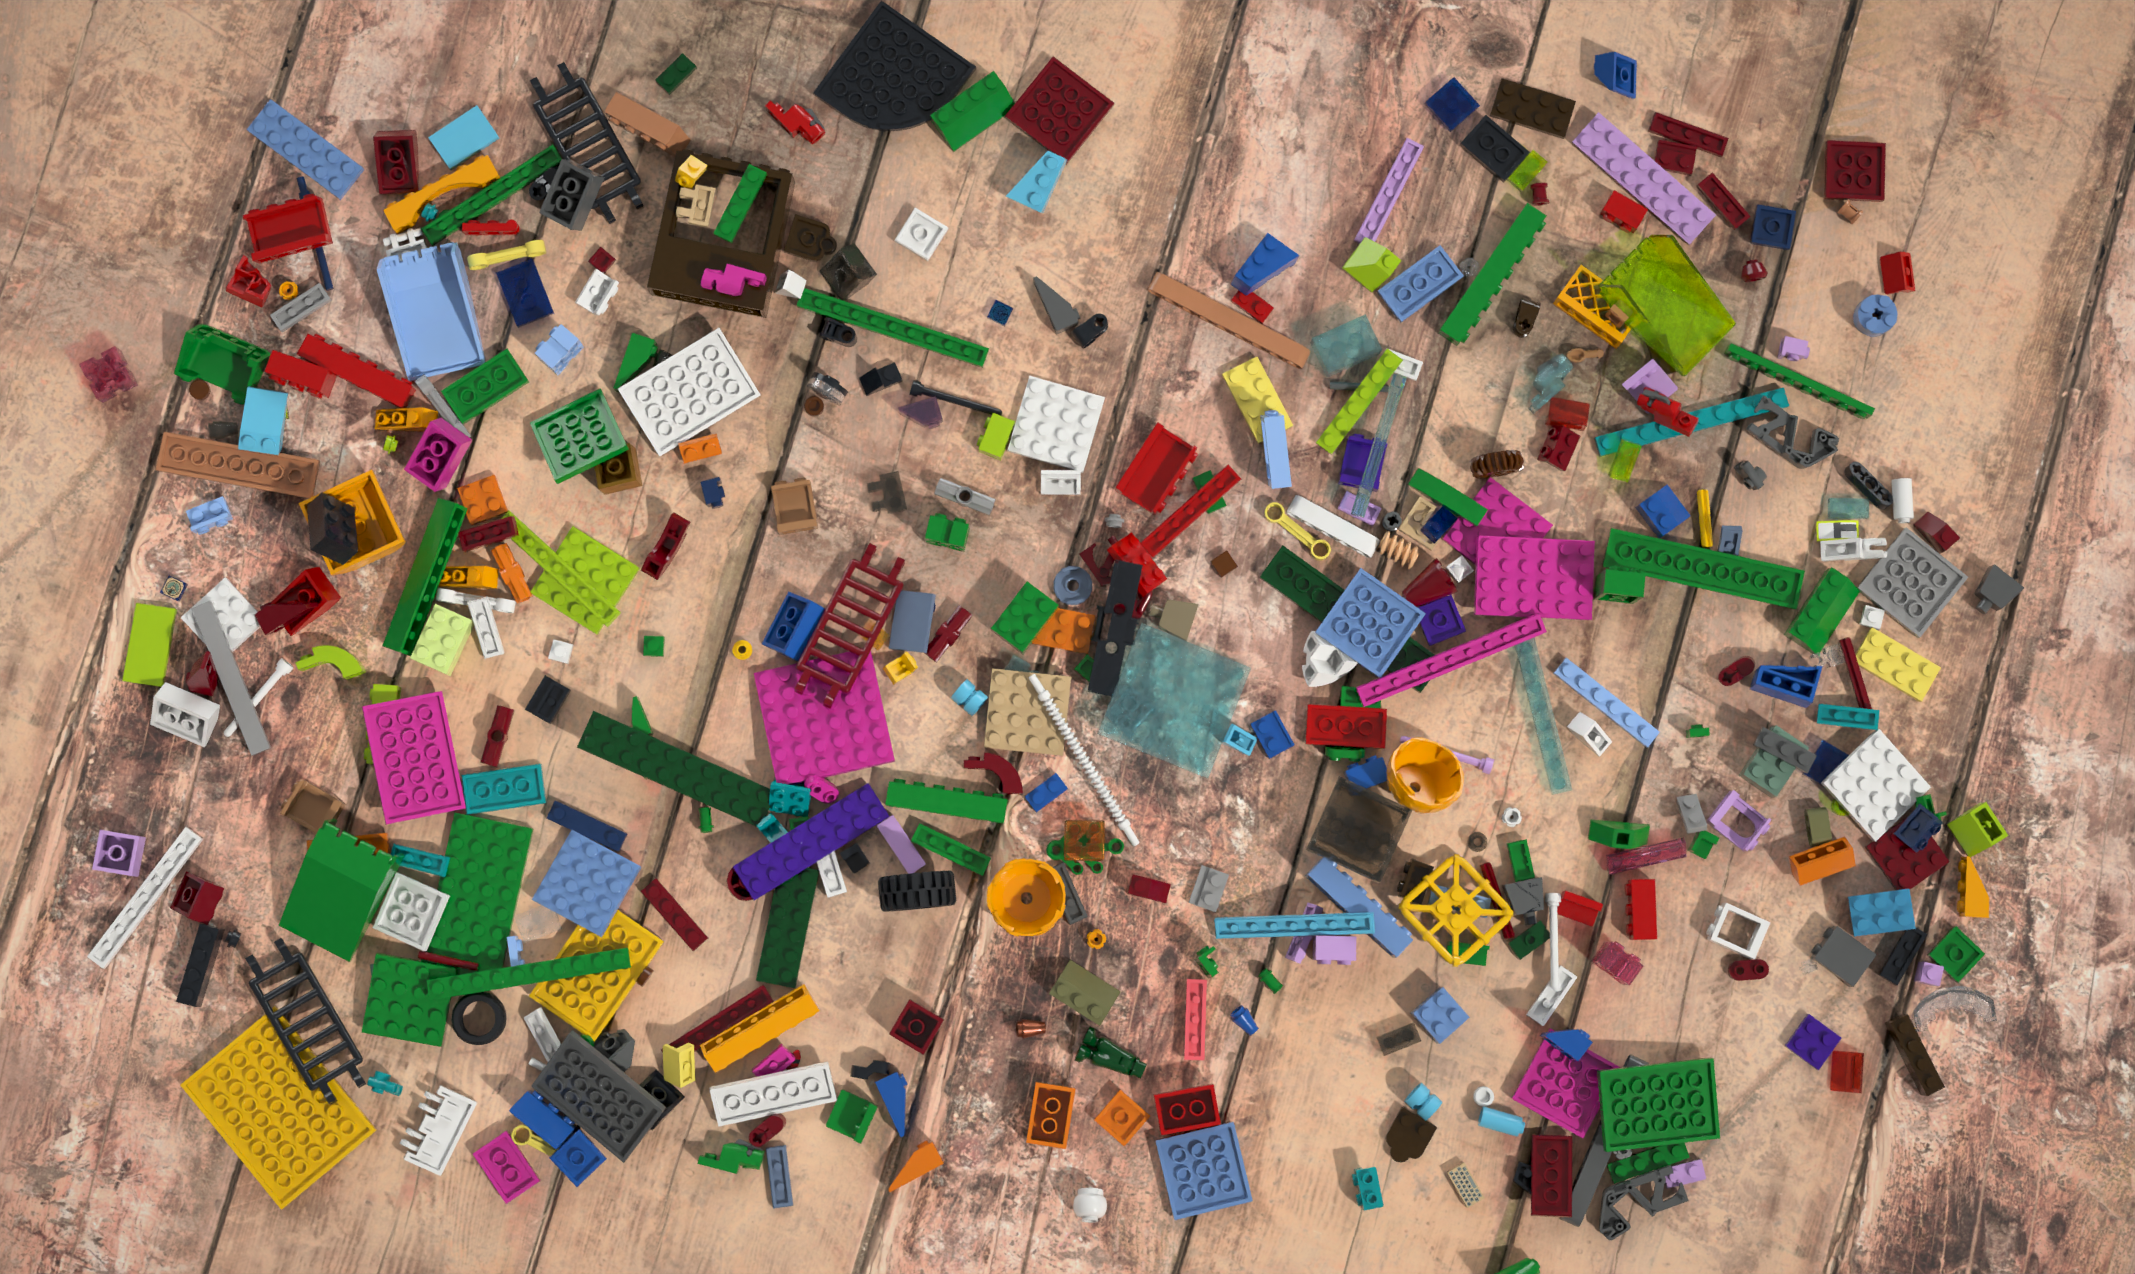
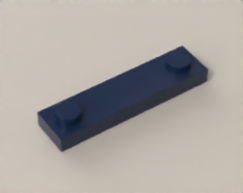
(587, 826)

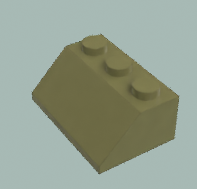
(1084, 992)

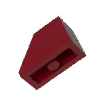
(1936, 532)
(1149, 888)

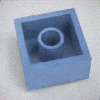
(1440, 1015)

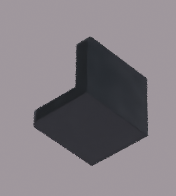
(855, 858)

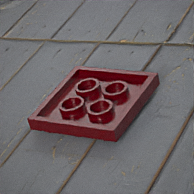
(1855, 171)
(1901, 863)

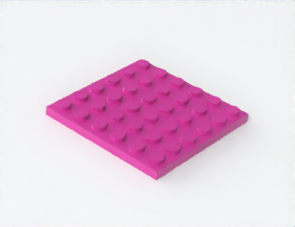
(820, 740)

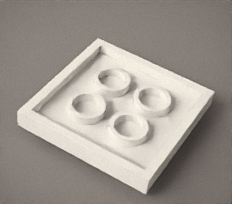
(233, 613)
(411, 911)

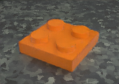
(483, 500)
(1122, 1117)

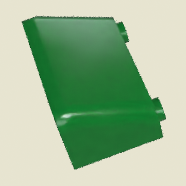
(221, 360)

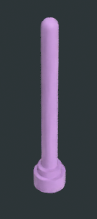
(1483, 764)

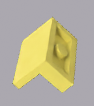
(679, 1064)

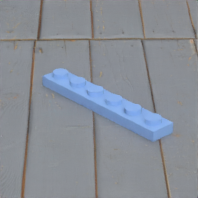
(1606, 702)

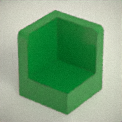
(1702, 843)

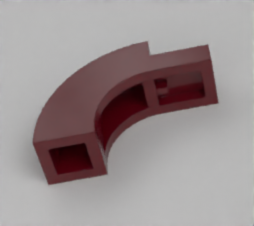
(666, 547)
(1001, 767)

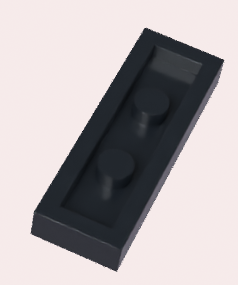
(1902, 955)

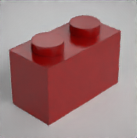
(1623, 212)

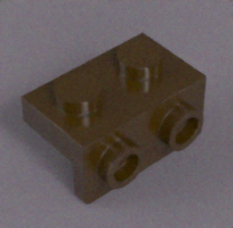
(1414, 873)

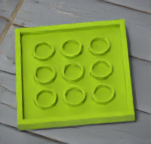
(598, 566)

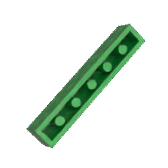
(946, 802)

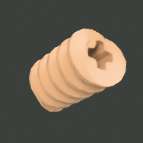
(1398, 549)

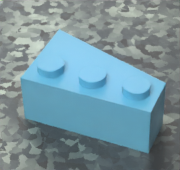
(1039, 182)

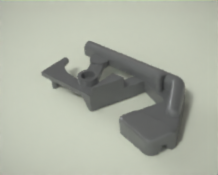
(1822, 442)
(1611, 1220)

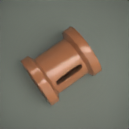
(1850, 212)

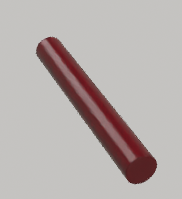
(448, 960)

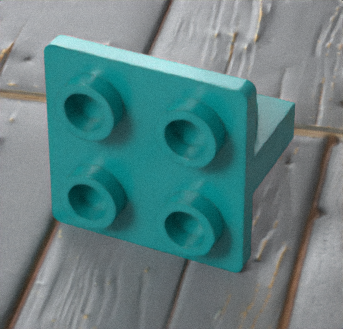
(789, 799)

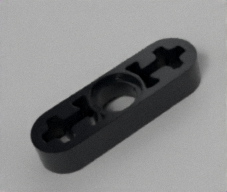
(1877, 487)

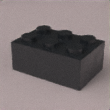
(332, 528)

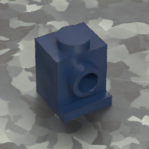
(713, 492)

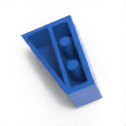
(1263, 264)
(1788, 684)

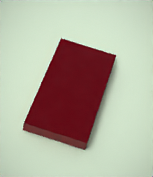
(1551, 1176)

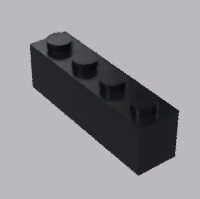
(200, 965)

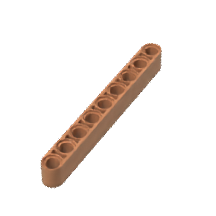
(1229, 320)

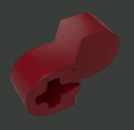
(1728, 675)
(760, 1136)

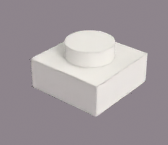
(1872, 617)
(560, 651)

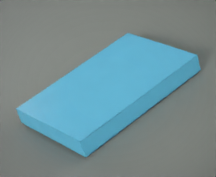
(464, 137)

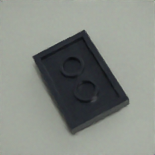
(1494, 148)

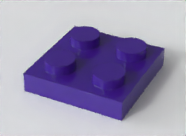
(1441, 620)
(1813, 1042)

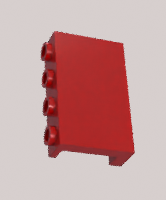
(288, 228)
(1156, 470)

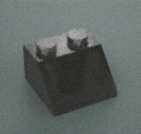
(848, 272)

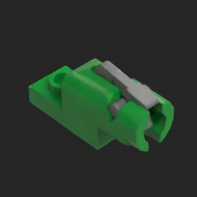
(733, 1156)

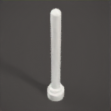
(283, 668)
(1552, 901)

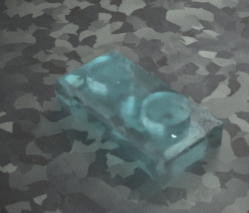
(1848, 508)

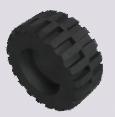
(917, 891)

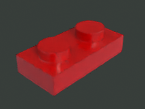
(1253, 305)

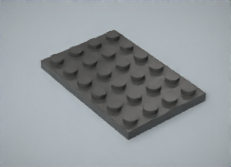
(598, 1096)

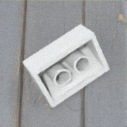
(184, 714)

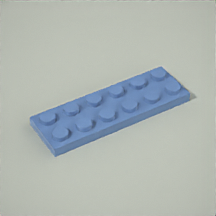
(305, 149)

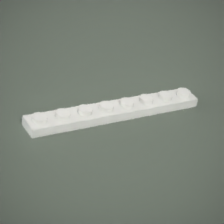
(145, 897)

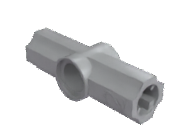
(952, 492)

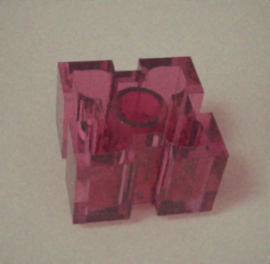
(97, 372)
(1617, 963)

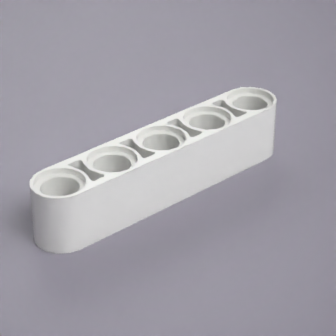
(1333, 526)

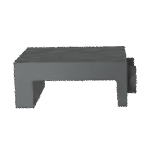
(1842, 955)

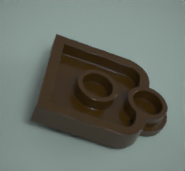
(809, 239)
(1408, 1136)

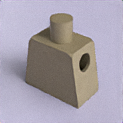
(1175, 617)

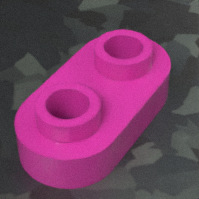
(825, 791)

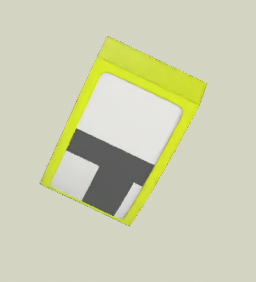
(1837, 530)

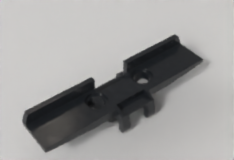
(1122, 627)

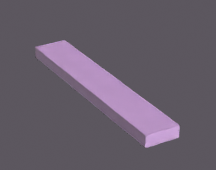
(1390, 191)

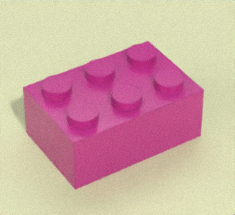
(438, 454)

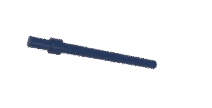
(319, 251)

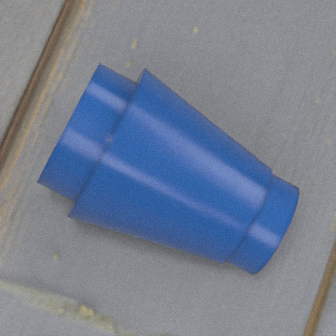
(1243, 1018)

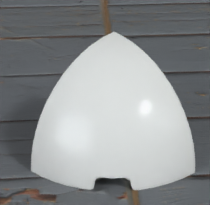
(1324, 662)

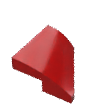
(249, 284)

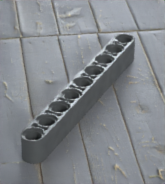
(1592, 1167)

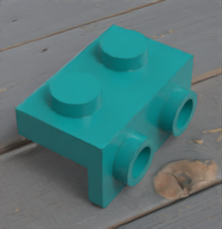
(1368, 1188)

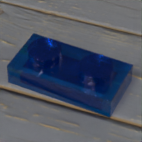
(1438, 524)

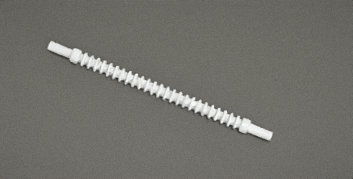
(1044, 696)

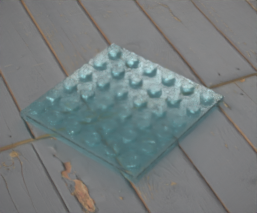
(1174, 700)

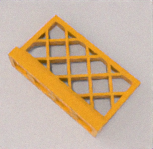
(1586, 316)

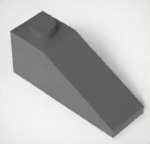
(1057, 308)

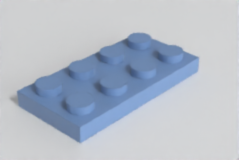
(1420, 284)

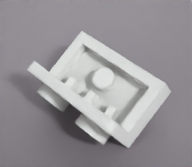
(597, 293)

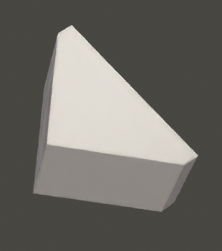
(790, 285)

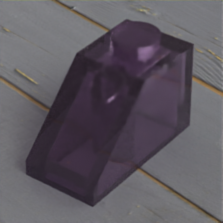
(924, 413)

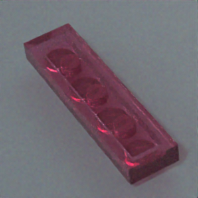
(1646, 856)

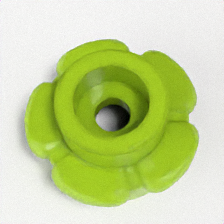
(390, 444)

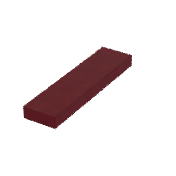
(1688, 134)

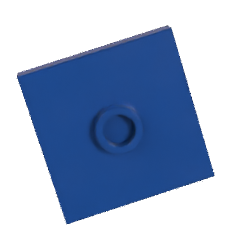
(578, 1158)

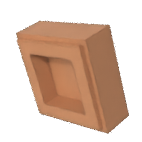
(1616, 316)

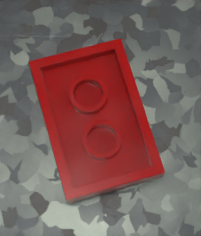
(1131, 551)

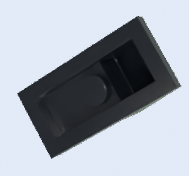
(880, 379)

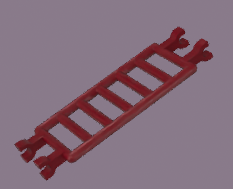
(810, 649)

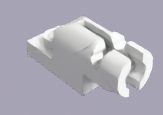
(1852, 549)

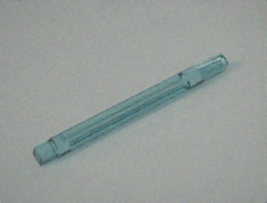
(1379, 443)

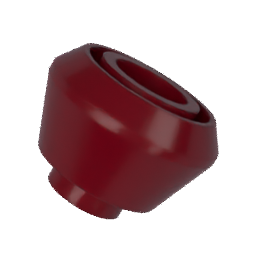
(1753, 271)

